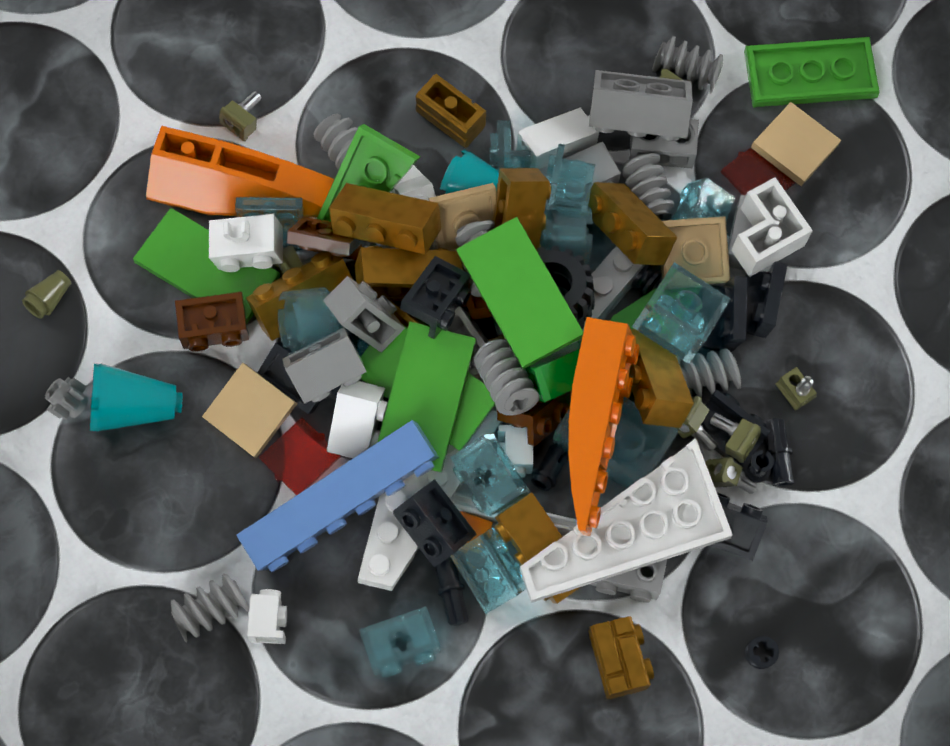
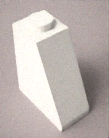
(567, 129)

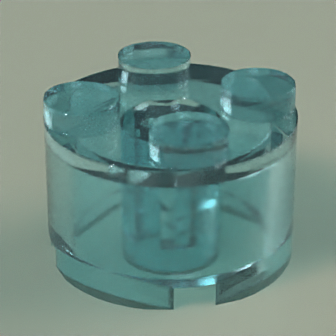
(569, 232)
(305, 318)

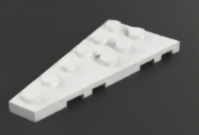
(648, 522)
(389, 545)

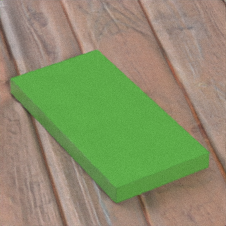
(811, 72)
(180, 256)
(520, 293)
(429, 386)
(475, 401)

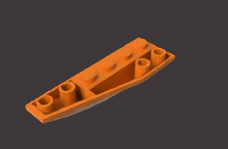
(211, 173)
(595, 411)

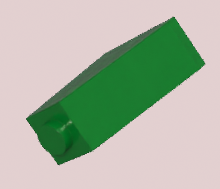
(555, 372)

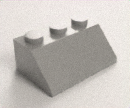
(641, 105)

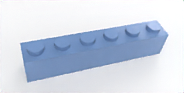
(337, 496)

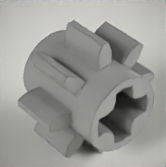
(66, 398)

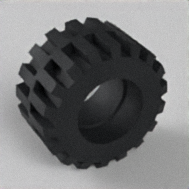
(575, 277)

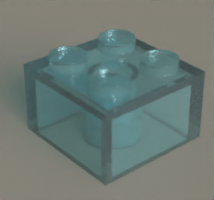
(681, 313)

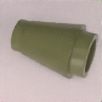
(45, 295)

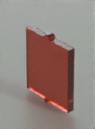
(753, 170)
(299, 457)

